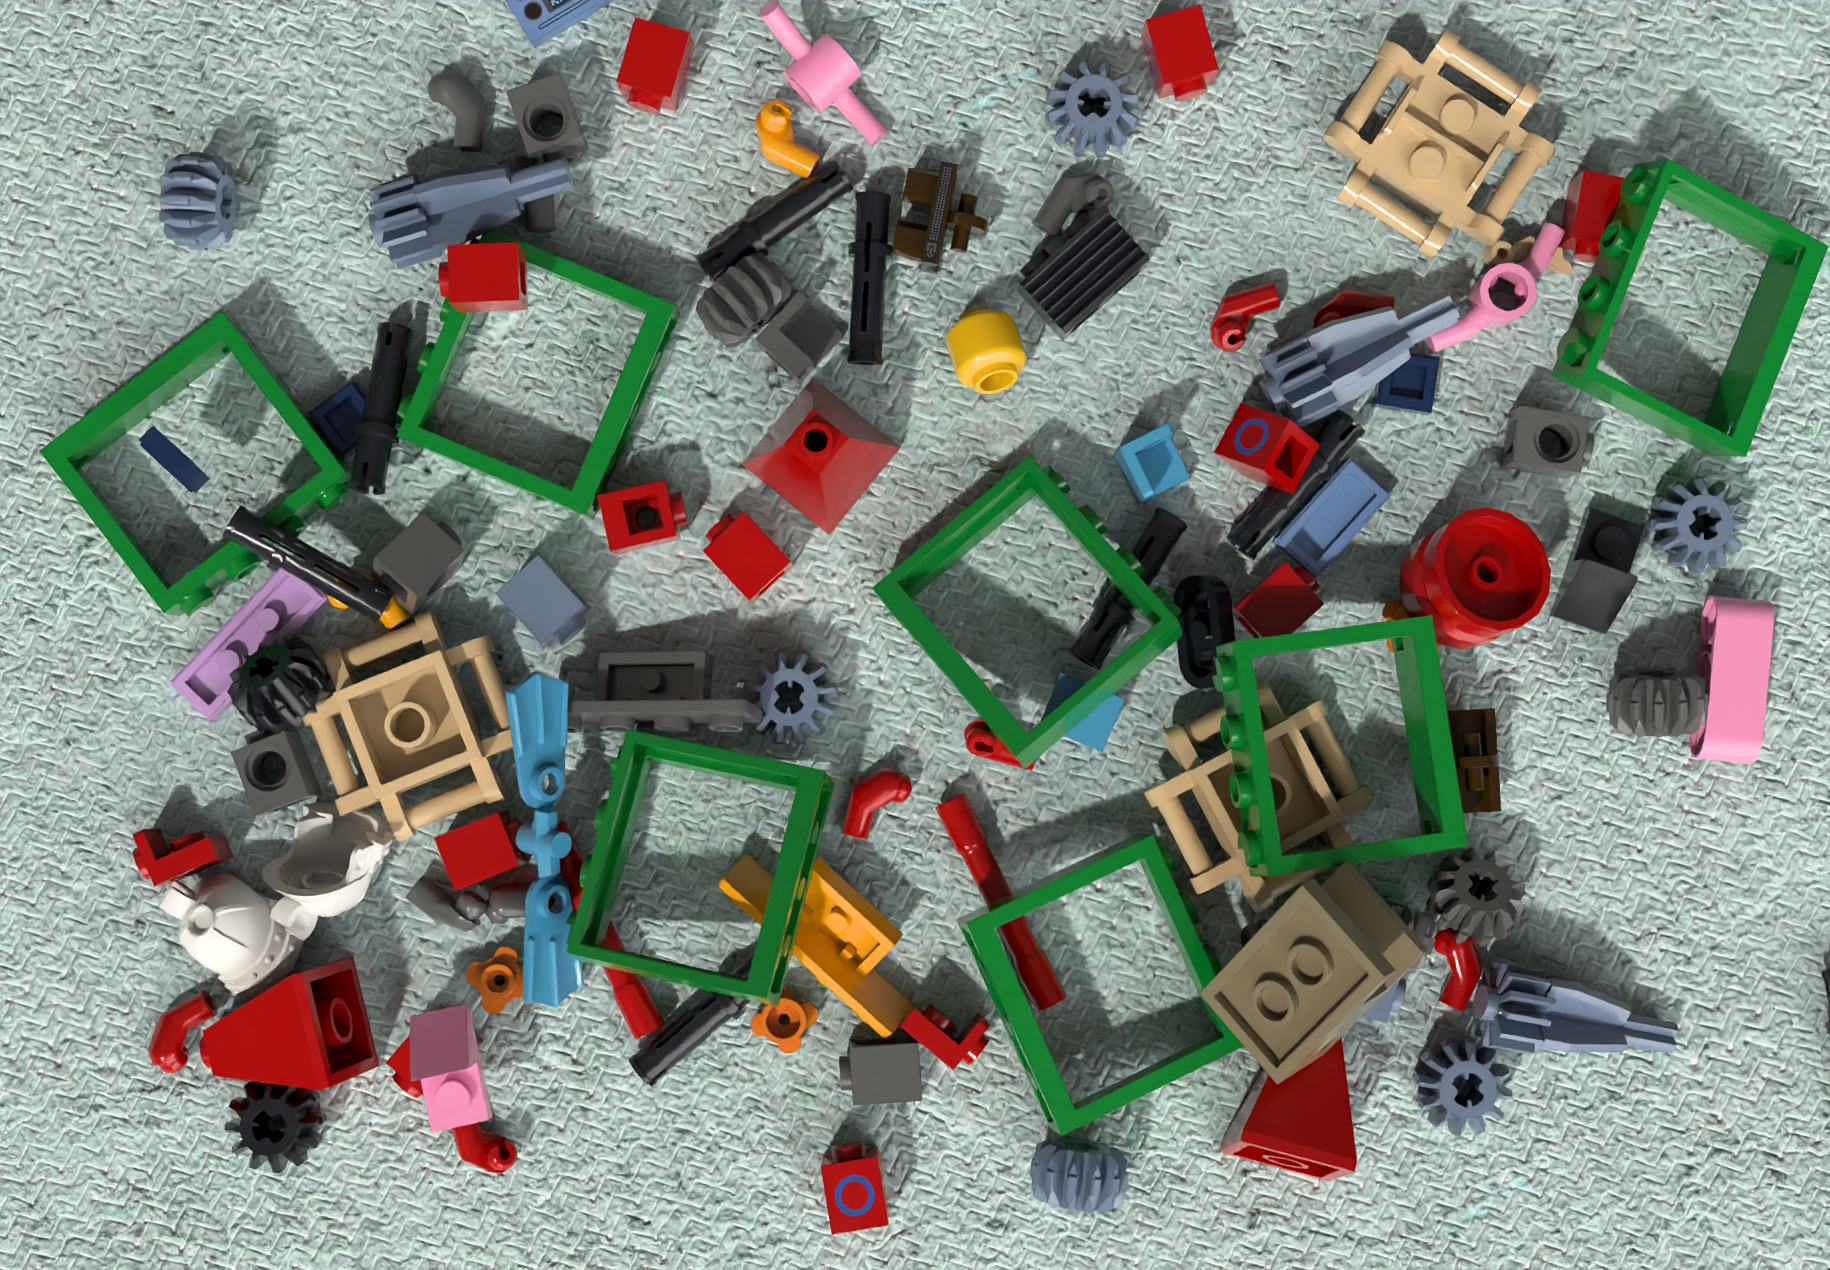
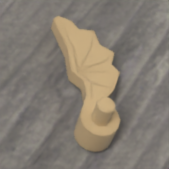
(1505, 253)

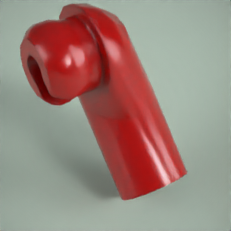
(985, 744)
(1464, 965)
(172, 1028)

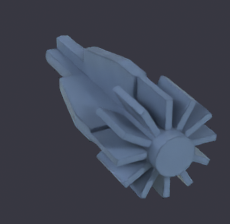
(456, 206)
(1346, 357)
(1529, 1013)

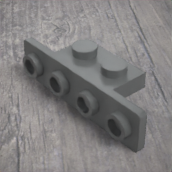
(659, 690)

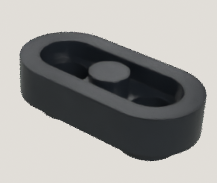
(1202, 626)

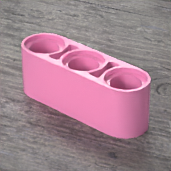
(1735, 667)

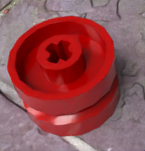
(1476, 577)

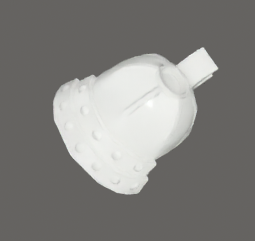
(326, 865)
(232, 932)

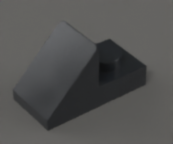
(1598, 571)

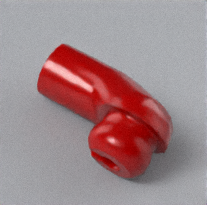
(1351, 303)
(1235, 314)
(870, 794)
(484, 1148)

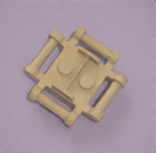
(1438, 145)
(412, 725)
(1299, 792)

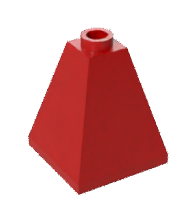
(827, 481)
(297, 1033)
(1298, 1123)

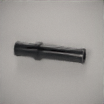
(776, 220)
(870, 258)
(377, 429)
(1279, 505)
(247, 529)
(1114, 610)
(689, 1031)

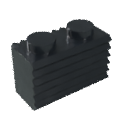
(1082, 272)

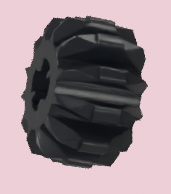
(279, 684)
(287, 1141)

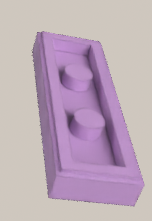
(277, 608)

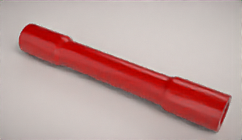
(1029, 959)
(628, 988)

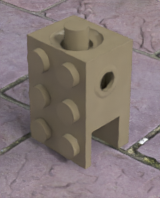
(1313, 971)

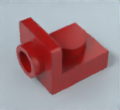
(189, 855)
(934, 1032)

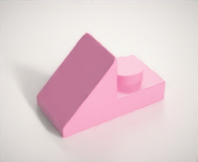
(449, 1067)

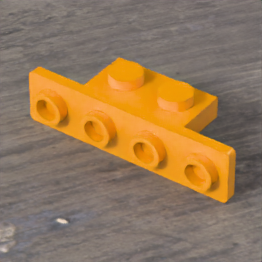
(836, 938)

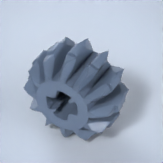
(1092, 89)
(198, 200)
(1713, 537)
(810, 697)
(1482, 1079)
(1079, 1175)

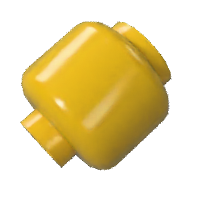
(986, 349)

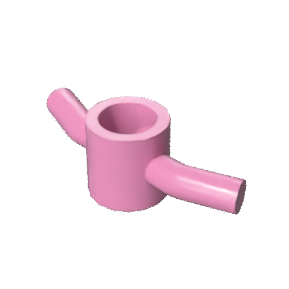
(822, 73)
(1518, 277)

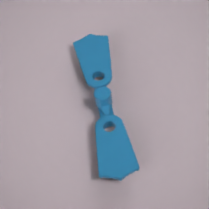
(539, 741)

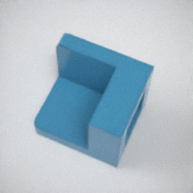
(1152, 464)
(1097, 726)

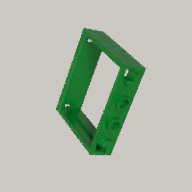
(1763, 335)
(142, 398)
(619, 415)
(1086, 529)
(1425, 730)
(615, 828)
(1017, 1016)

